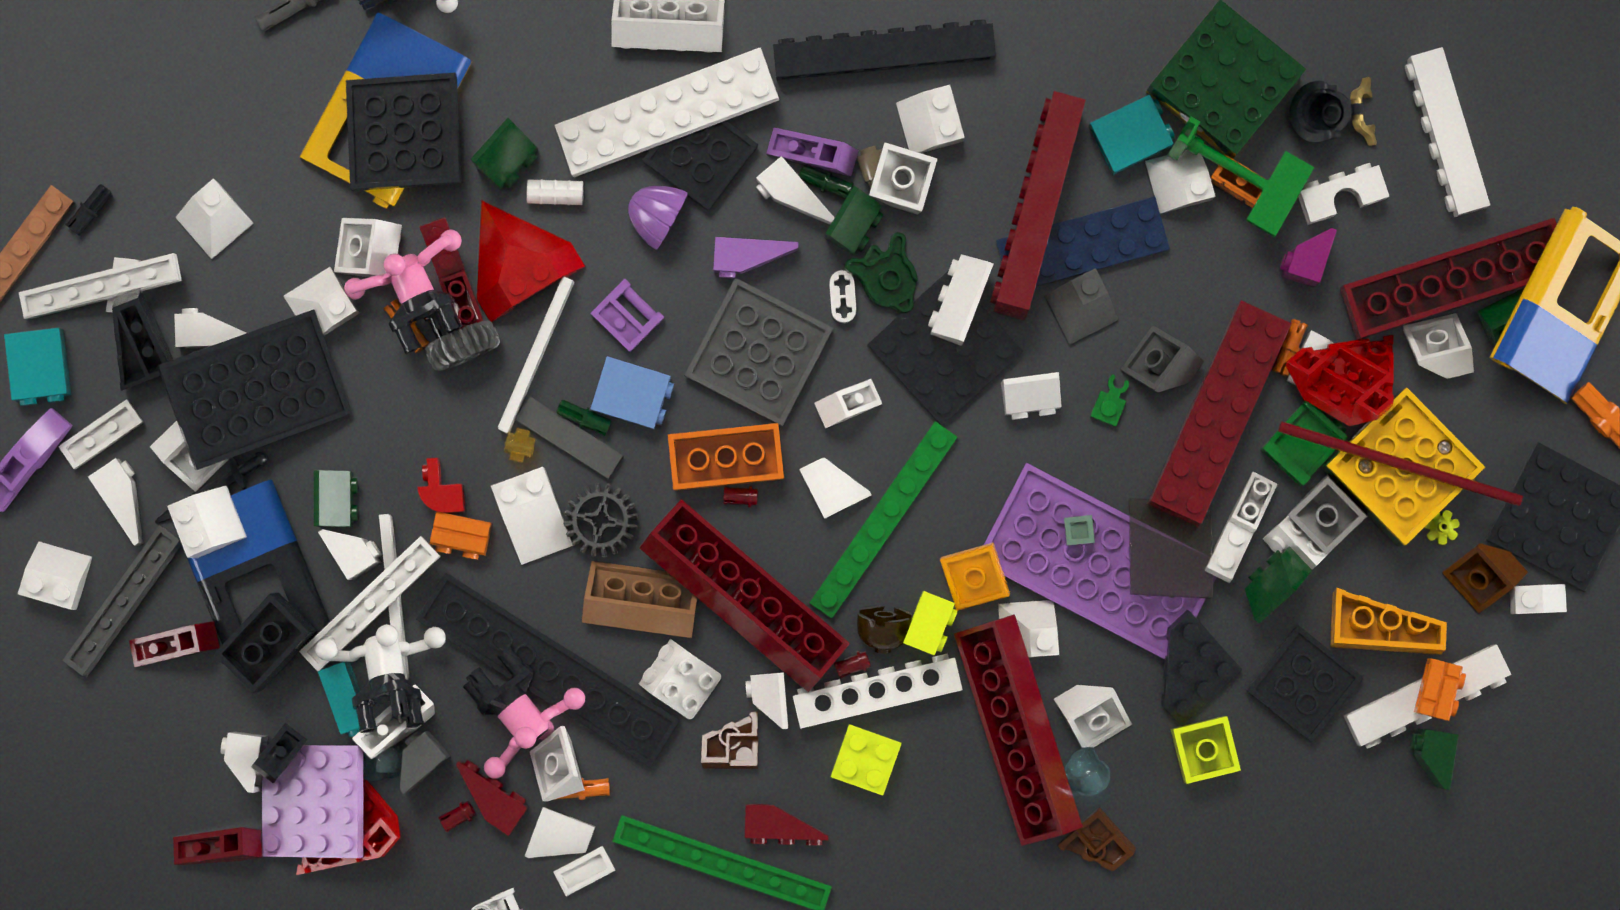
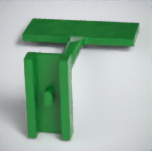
(1277, 193)

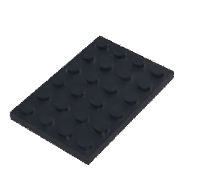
(254, 389)

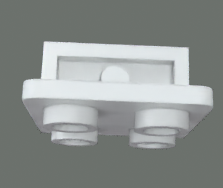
(1290, 534)
(680, 679)

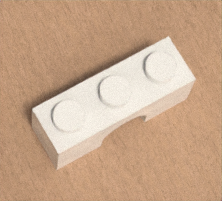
(1365, 185)

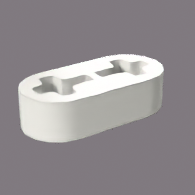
(849, 296)

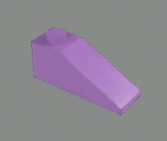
(813, 151)
(741, 255)

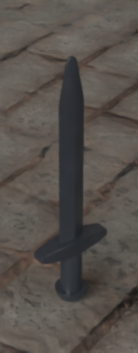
(236, 474)

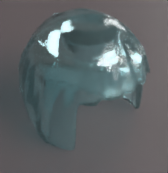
(384, 765)
(1087, 773)

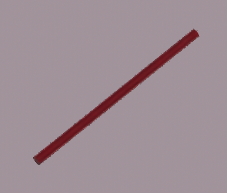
(1400, 463)

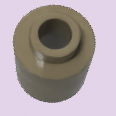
(868, 163)

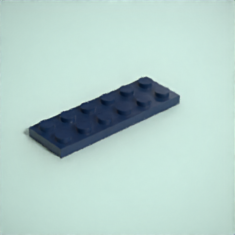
(1100, 240)

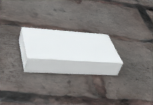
(584, 871)

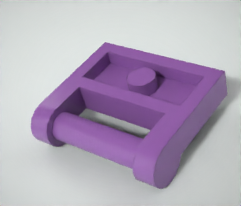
(620, 321)

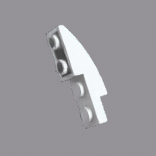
(1240, 527)

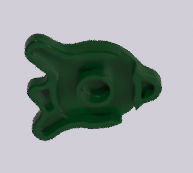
(888, 275)

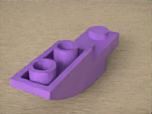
(30, 454)

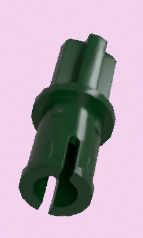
(825, 181)
(583, 417)

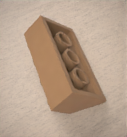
(638, 600)

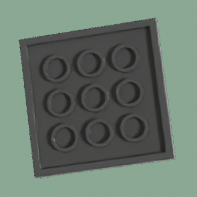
(758, 352)

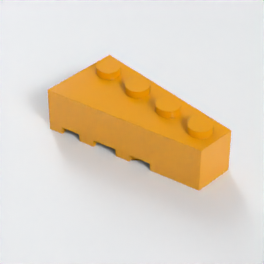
(1372, 625)

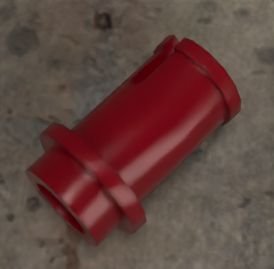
(741, 496)
(853, 664)
(457, 816)

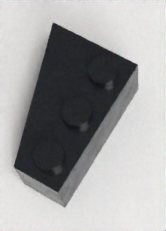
(137, 340)

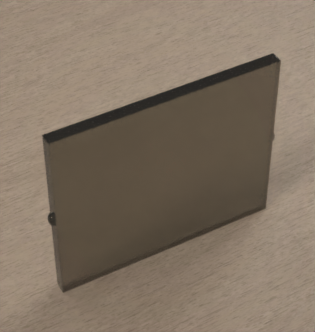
(1168, 553)

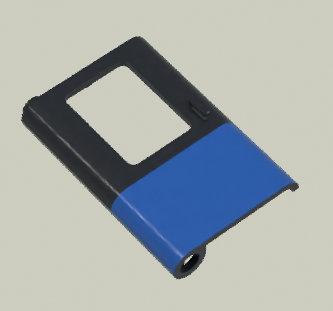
(267, 542)

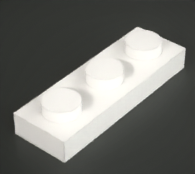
(101, 434)

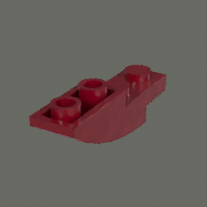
(452, 274)

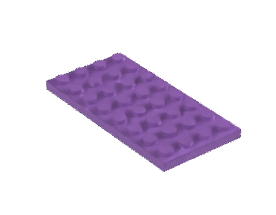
(1080, 577)

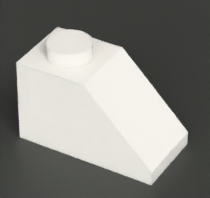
(848, 403)
(1538, 599)

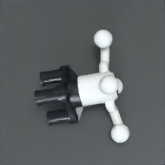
(385, 674)

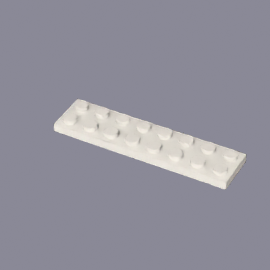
(667, 112)

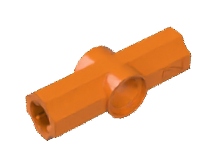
(1603, 414)

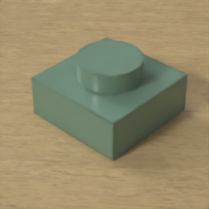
(1079, 530)

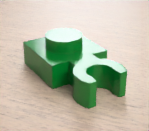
(1109, 405)

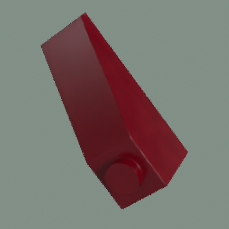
(174, 643)
(218, 846)

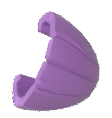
(655, 210)

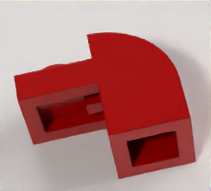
(437, 496)

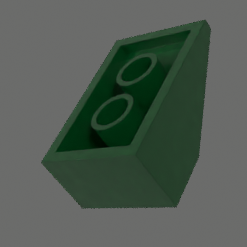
(505, 155)

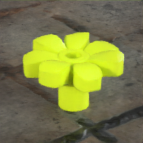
(1436, 528)

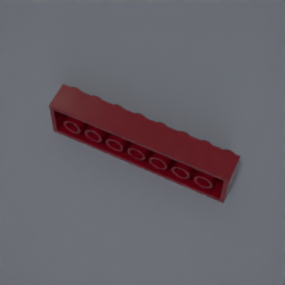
(1040, 201)
(1445, 280)
(1219, 413)
(744, 595)
(1018, 730)

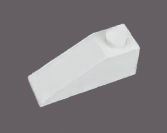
(788, 189)
(201, 330)
(119, 492)
(390, 730)

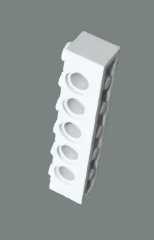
(947, 683)

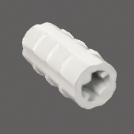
(555, 192)

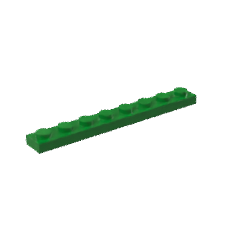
(883, 519)
(722, 863)

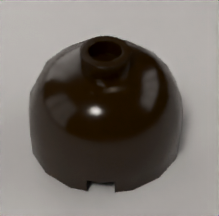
(883, 628)

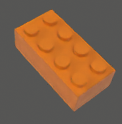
(725, 457)

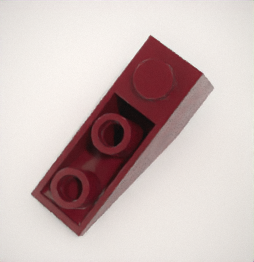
(495, 804)
(772, 822)

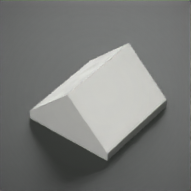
(556, 766)

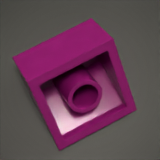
(1307, 260)

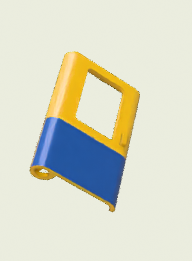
(385, 51)
(1542, 336)

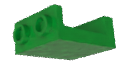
(1301, 457)

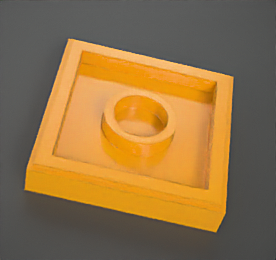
(975, 576)

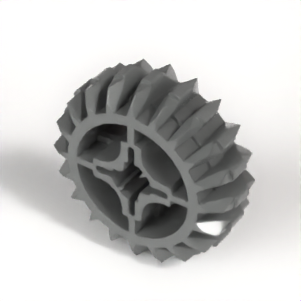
(462, 345)
(605, 497)

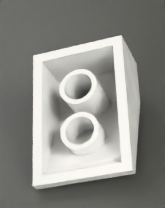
(532, 515)

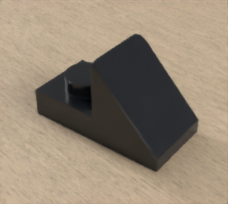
(279, 753)

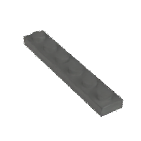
(123, 601)

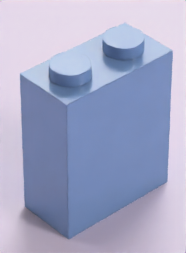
(632, 393)

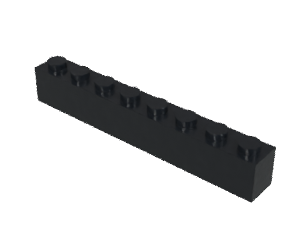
(884, 51)

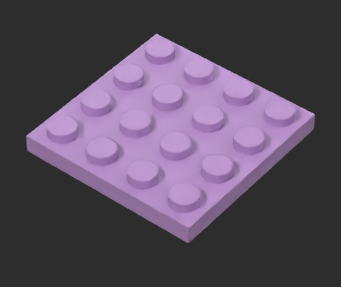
(315, 805)

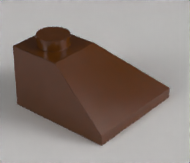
(1485, 575)

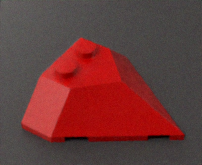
(517, 261)
(1347, 378)
(379, 834)

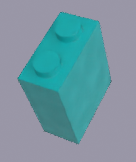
(1132, 134)
(37, 366)
(340, 687)

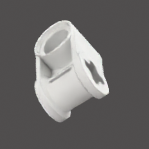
(497, 902)

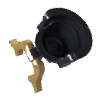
(1322, 112)

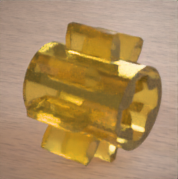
(519, 445)

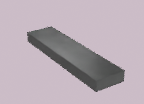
(569, 437)

